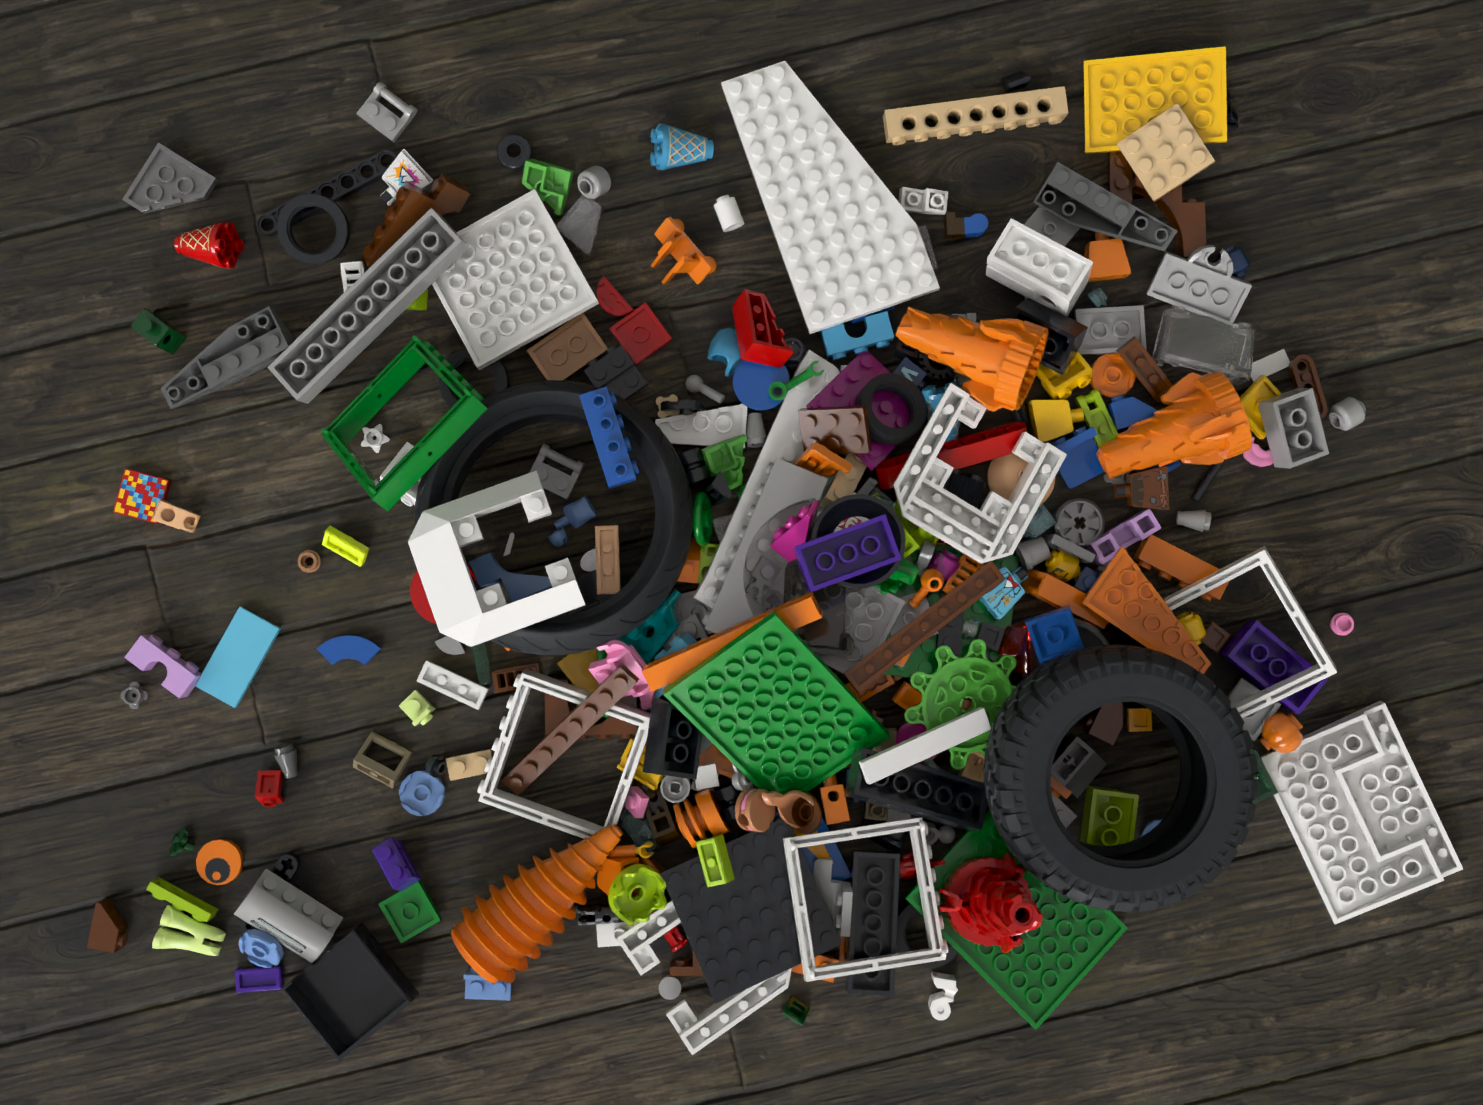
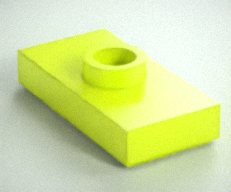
(345, 546)

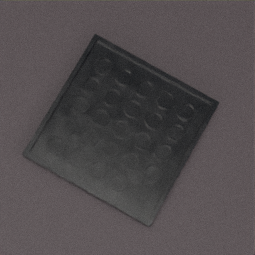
(748, 925)

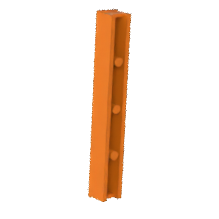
(676, 664)

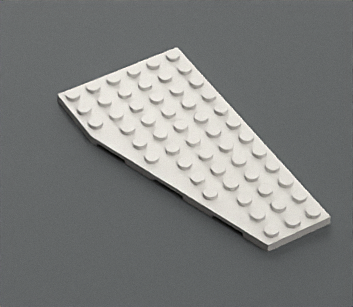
(831, 215)

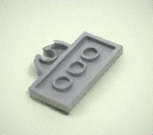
(1199, 284)

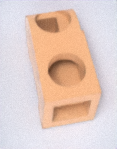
(175, 516)

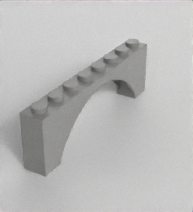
(784, 488)

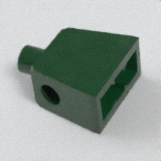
(155, 330)

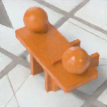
(688, 256)

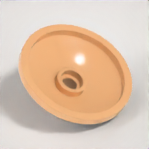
(1004, 474)

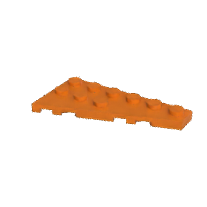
(1136, 608)

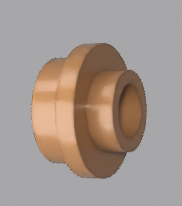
(302, 561)

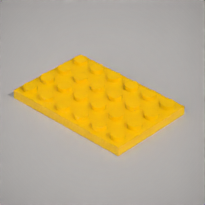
(1134, 90)

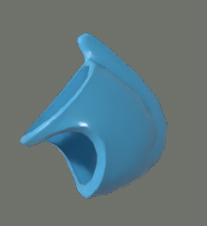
(725, 349)

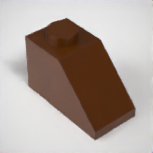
(107, 928)

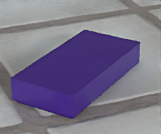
(259, 978)

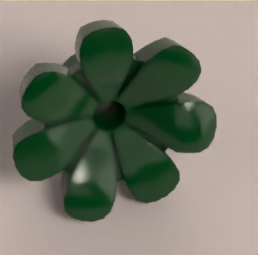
(181, 842)

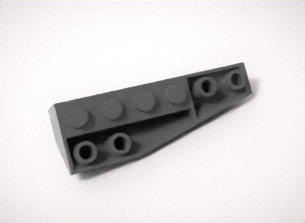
(1100, 211)
(230, 357)

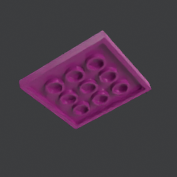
(886, 405)

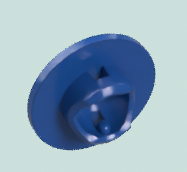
(752, 384)

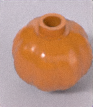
(1281, 733)

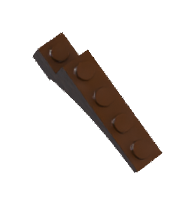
(409, 207)

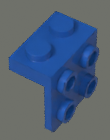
(1081, 457)

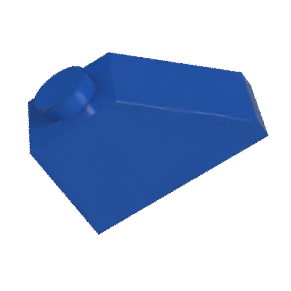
(1128, 411)

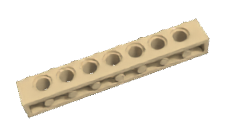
(1052, 98)

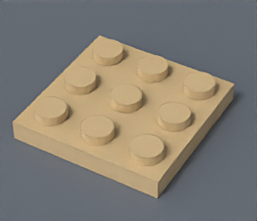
(1165, 152)

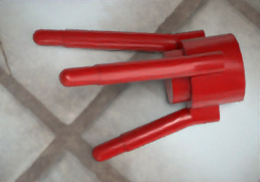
(908, 868)

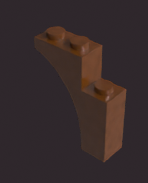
(1184, 217)

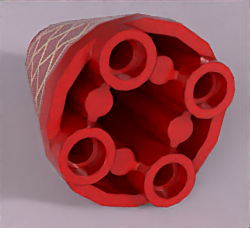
(212, 244)

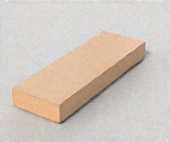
(607, 560)

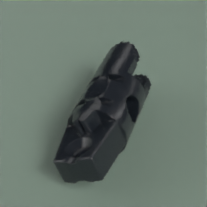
(596, 914)

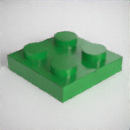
(410, 911)

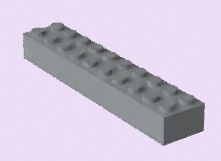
(368, 306)

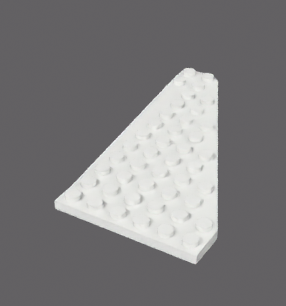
(783, 443)

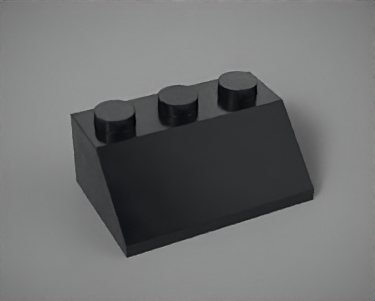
(1064, 333)

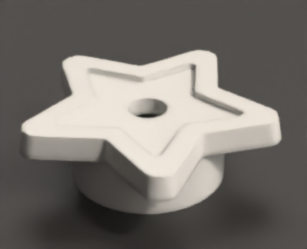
(368, 438)

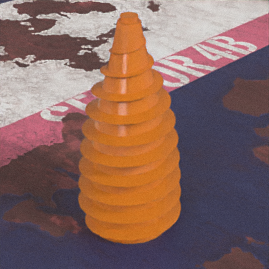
(524, 912)

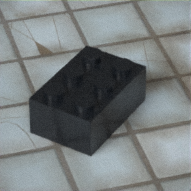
(671, 743)

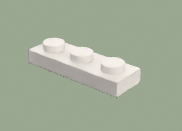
(452, 684)

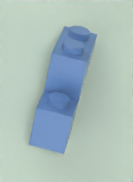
(518, 586)

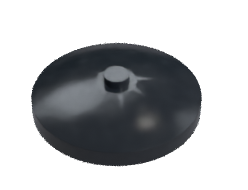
(870, 508)

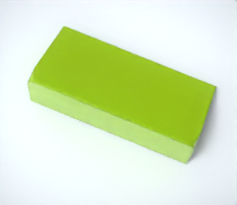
(715, 860)

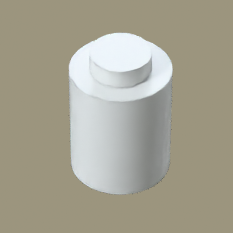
(728, 213)

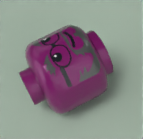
(944, 562)

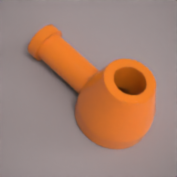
(926, 578)

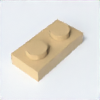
(468, 764)

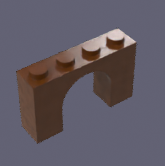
(557, 709)

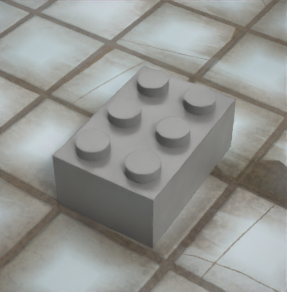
(1293, 428)

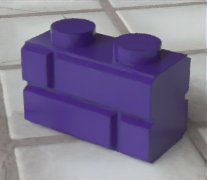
(396, 864)

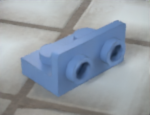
(479, 988)

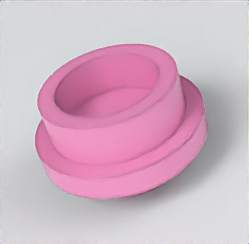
(1342, 624)

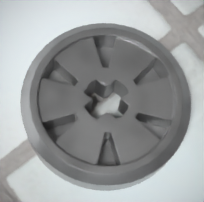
(1079, 508)

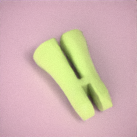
(169, 938)

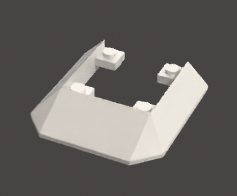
(1000, 522)
(455, 603)
(718, 1018)

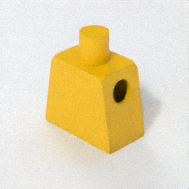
(1052, 418)

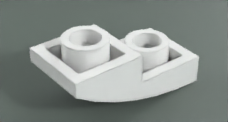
(923, 201)

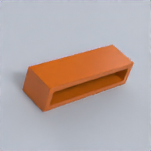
(1175, 565)

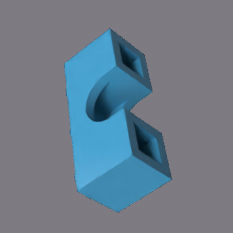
(877, 334)

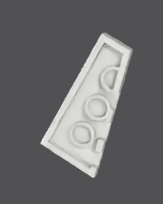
(705, 426)

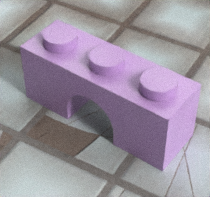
(1126, 533)
(180, 674)

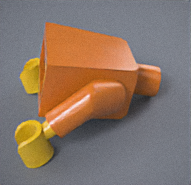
(620, 858)

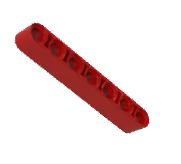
(960, 451)

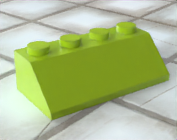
(1108, 816)

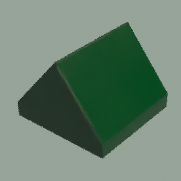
(795, 1010)

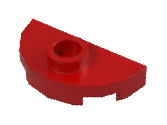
(611, 300)

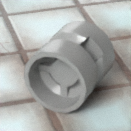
(675, 788)

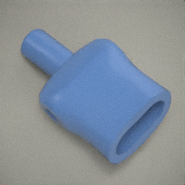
(576, 513)

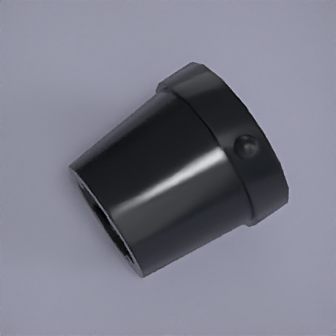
(798, 354)

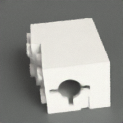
(1038, 267)

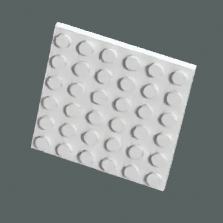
(512, 281)

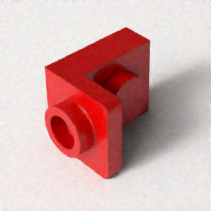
(269, 787)

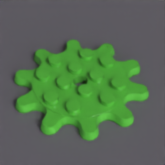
(957, 679)

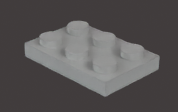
(1110, 328)

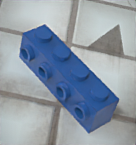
(608, 438)

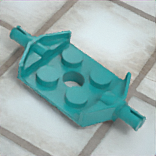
(663, 621)

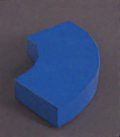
(349, 647)

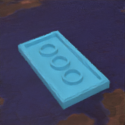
(238, 657)

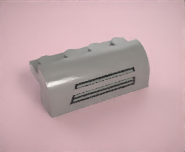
(289, 916)

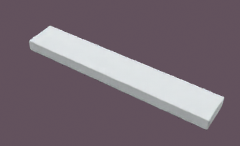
(924, 745)

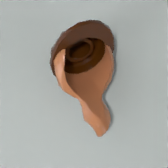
(796, 809)

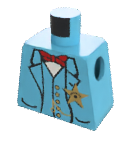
(1005, 594)

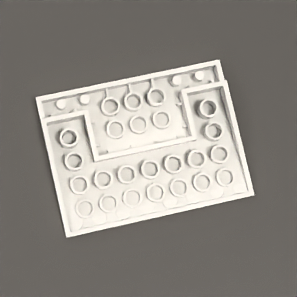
(1361, 814)

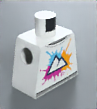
(401, 170)

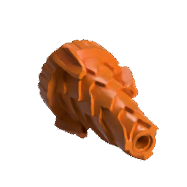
(995, 354)
(1198, 427)

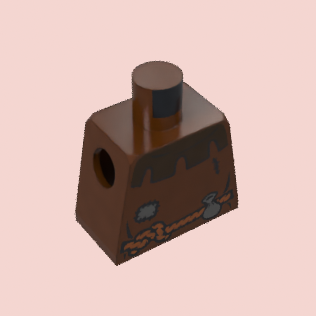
(1145, 488)

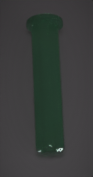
(482, 664)

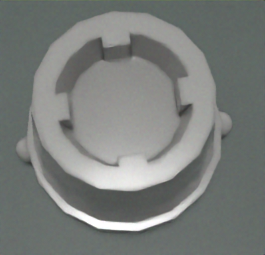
(1032, 552)

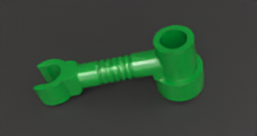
(785, 387)

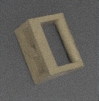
(376, 769)

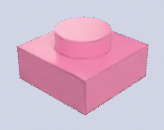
(636, 802)

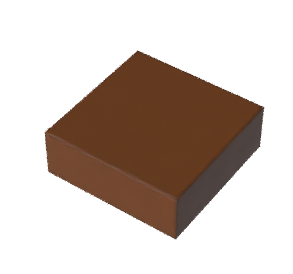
(1215, 637)

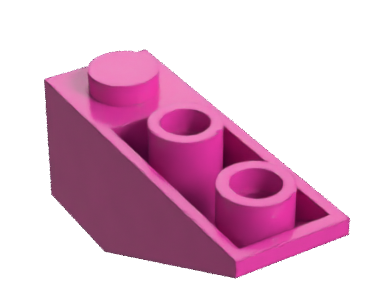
(795, 531)

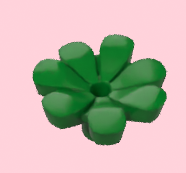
(889, 585)

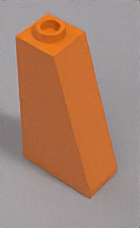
(1060, 595)

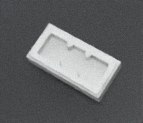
(609, 932)

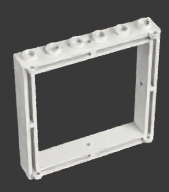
(1294, 683)
(542, 814)
(929, 900)

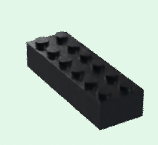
(922, 793)
(873, 918)

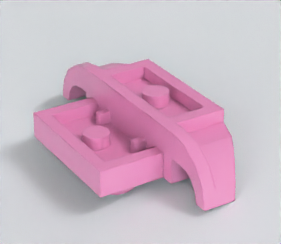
(620, 653)

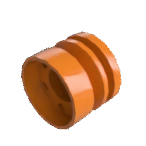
(699, 818)

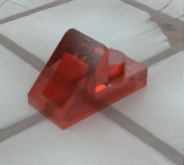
(1017, 643)

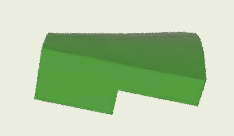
(549, 181)
(726, 458)

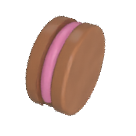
(752, 812)

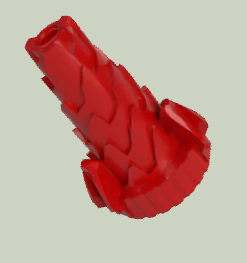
(984, 900)

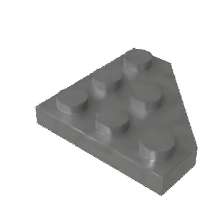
(168, 182)

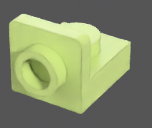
(417, 708)

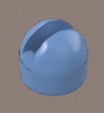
(558, 537)

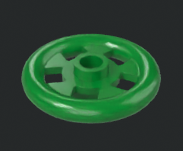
(702, 518)

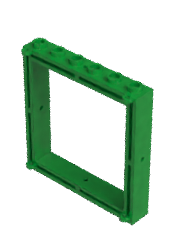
(429, 448)

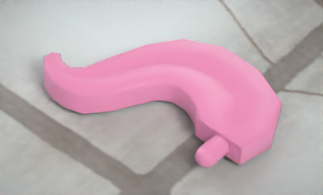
(1257, 456)

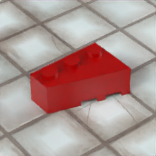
(757, 332)

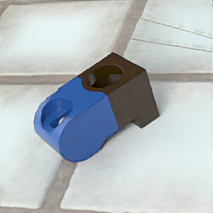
(964, 227)

